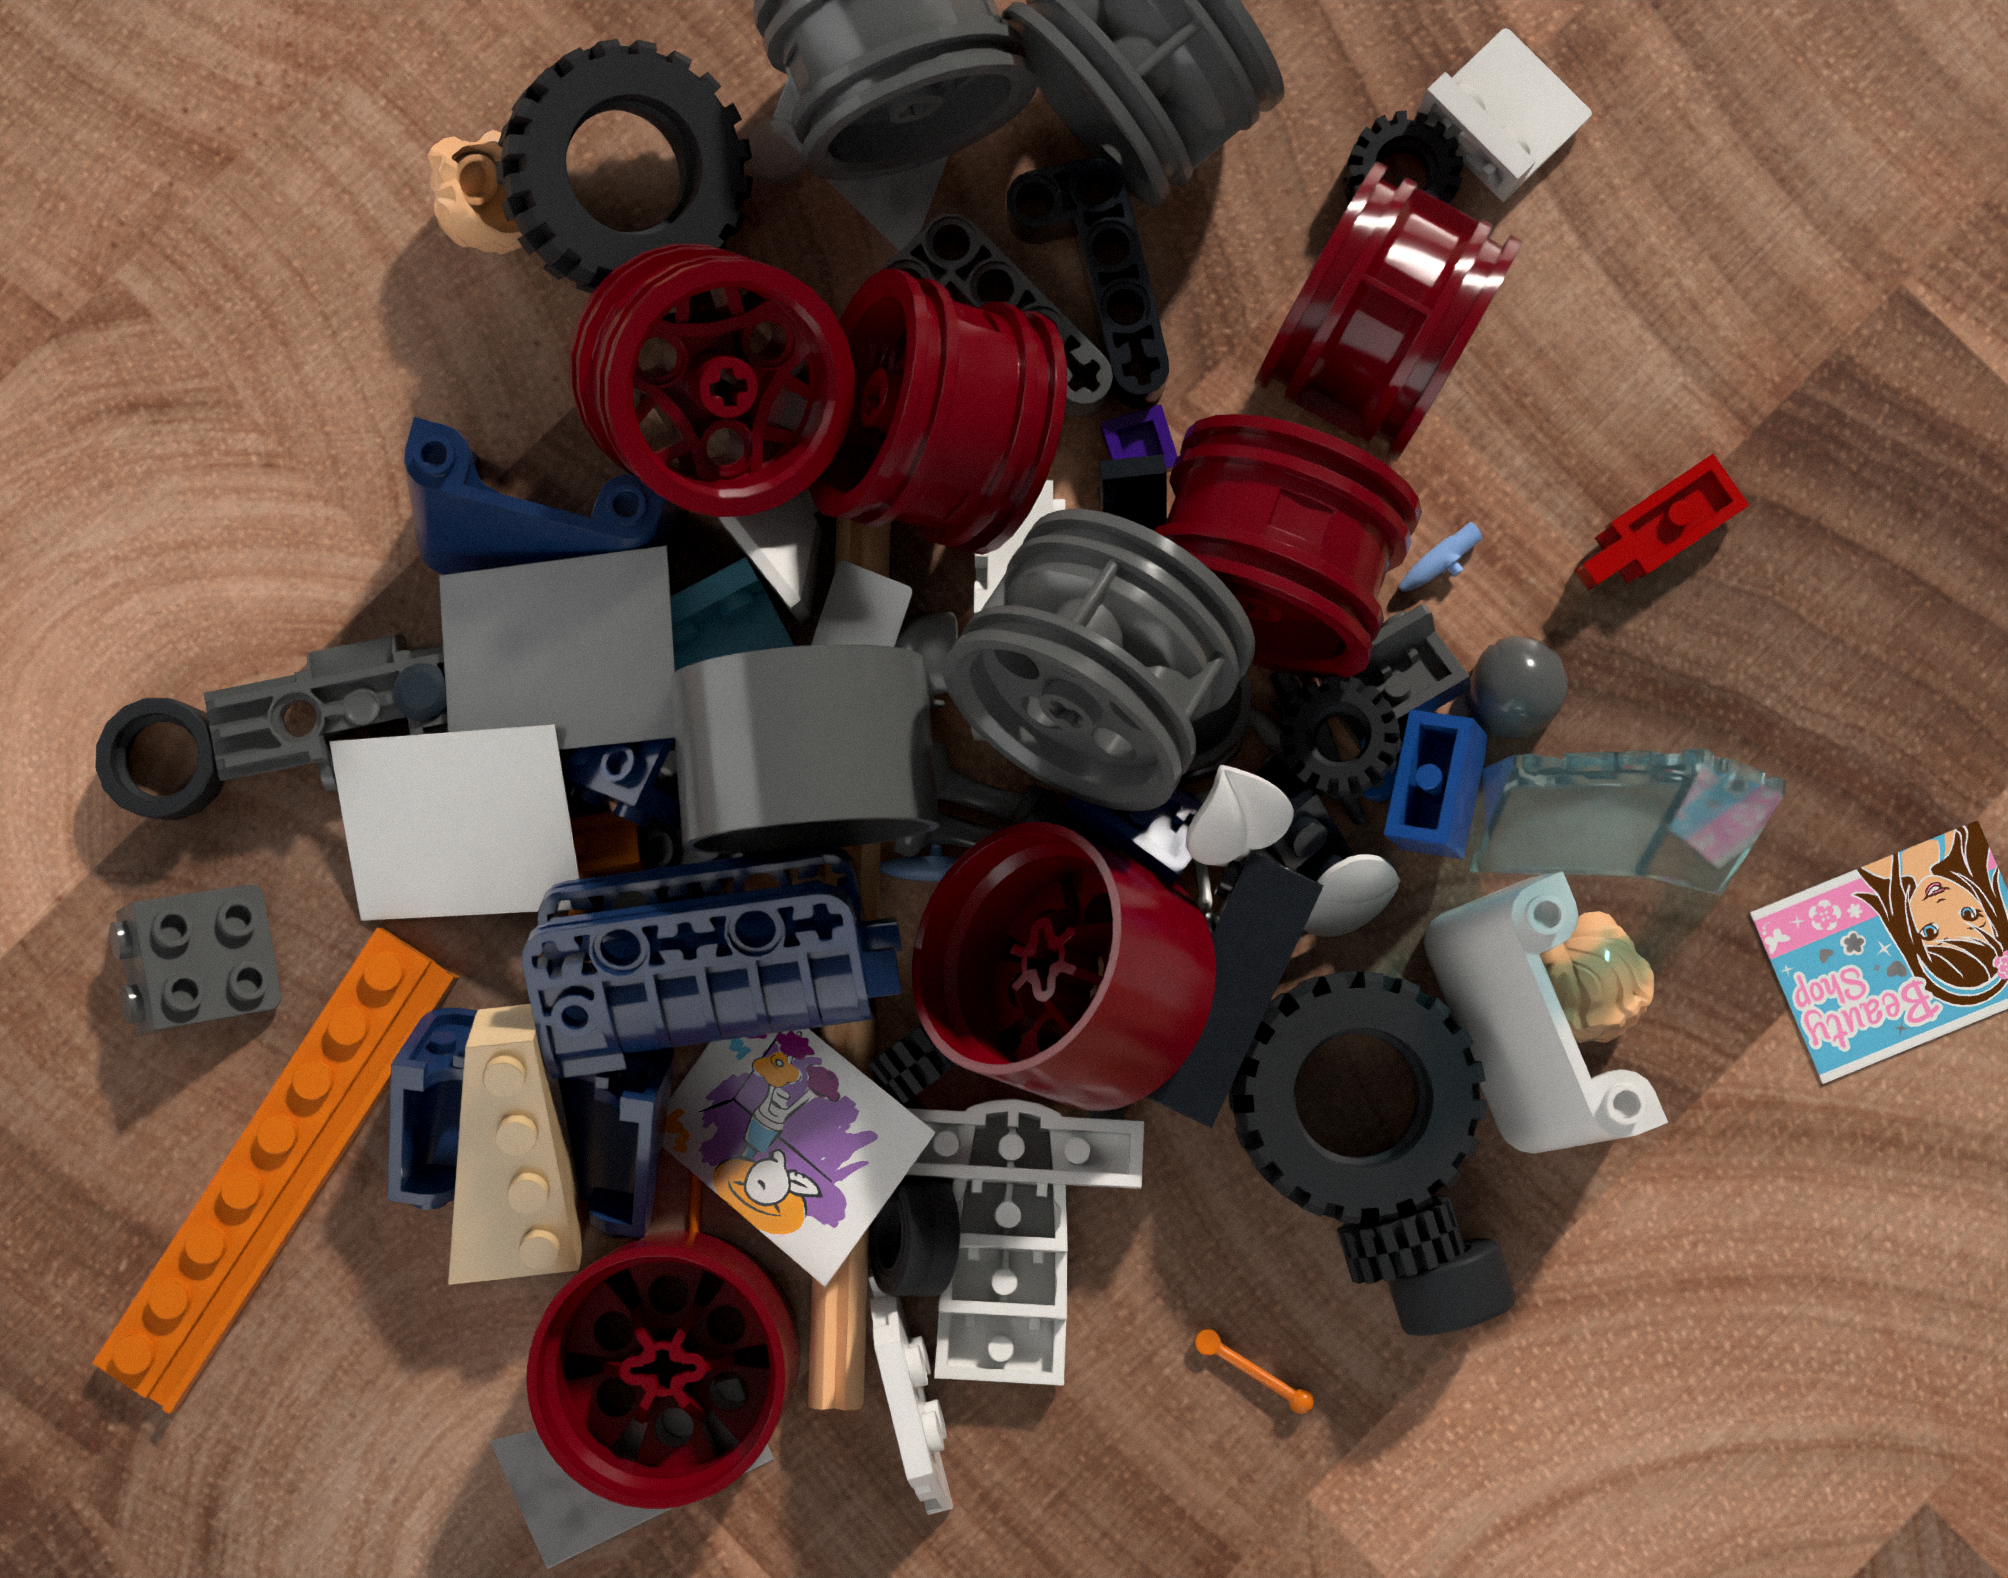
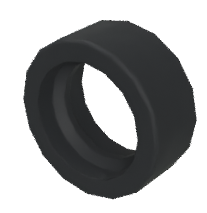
(113, 759)

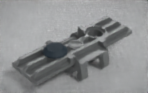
(349, 691)

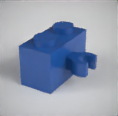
(1434, 784)

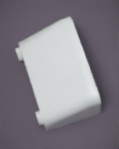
(1504, 998)

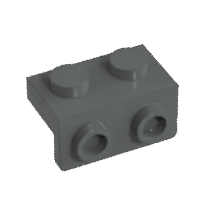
(1409, 670)

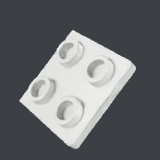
(1504, 113)

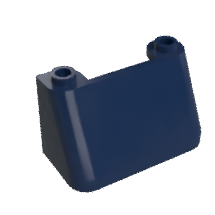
(475, 528)
(610, 1116)

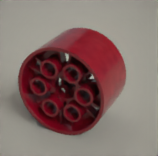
(1016, 954)
(582, 1424)

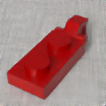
(1664, 524)

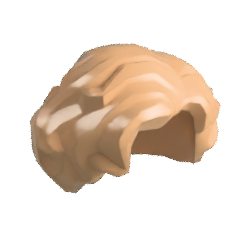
(469, 194)
(1599, 979)

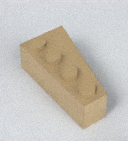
(515, 1162)

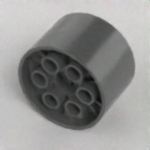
(804, 748)

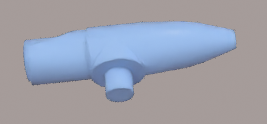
(1442, 558)
(920, 868)

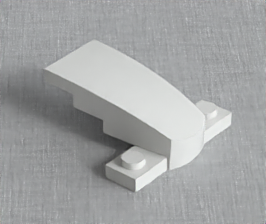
(1010, 1180)

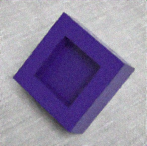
(1140, 435)

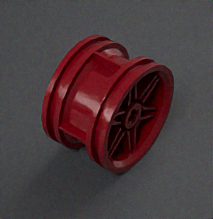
(1386, 311)

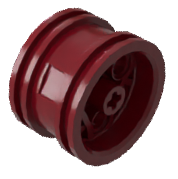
(713, 378)
(947, 414)
(1294, 533)

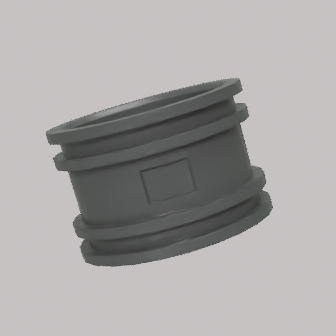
(894, 79)

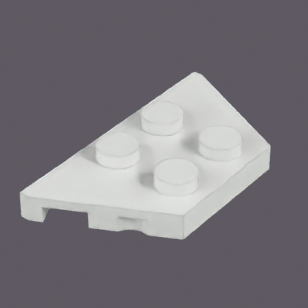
(916, 1422)

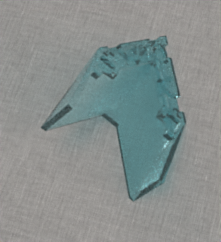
(1622, 816)

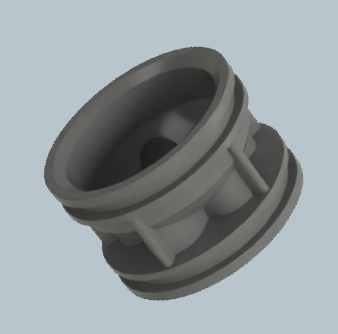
(1149, 79)
(1100, 658)

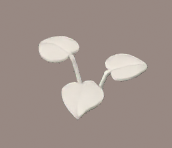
(1251, 813)

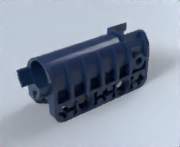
(704, 963)

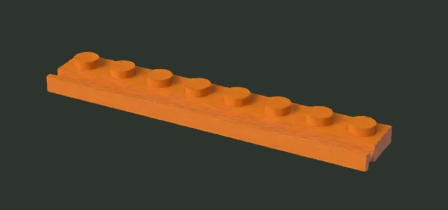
(273, 1172)

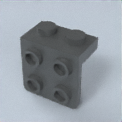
(195, 958)

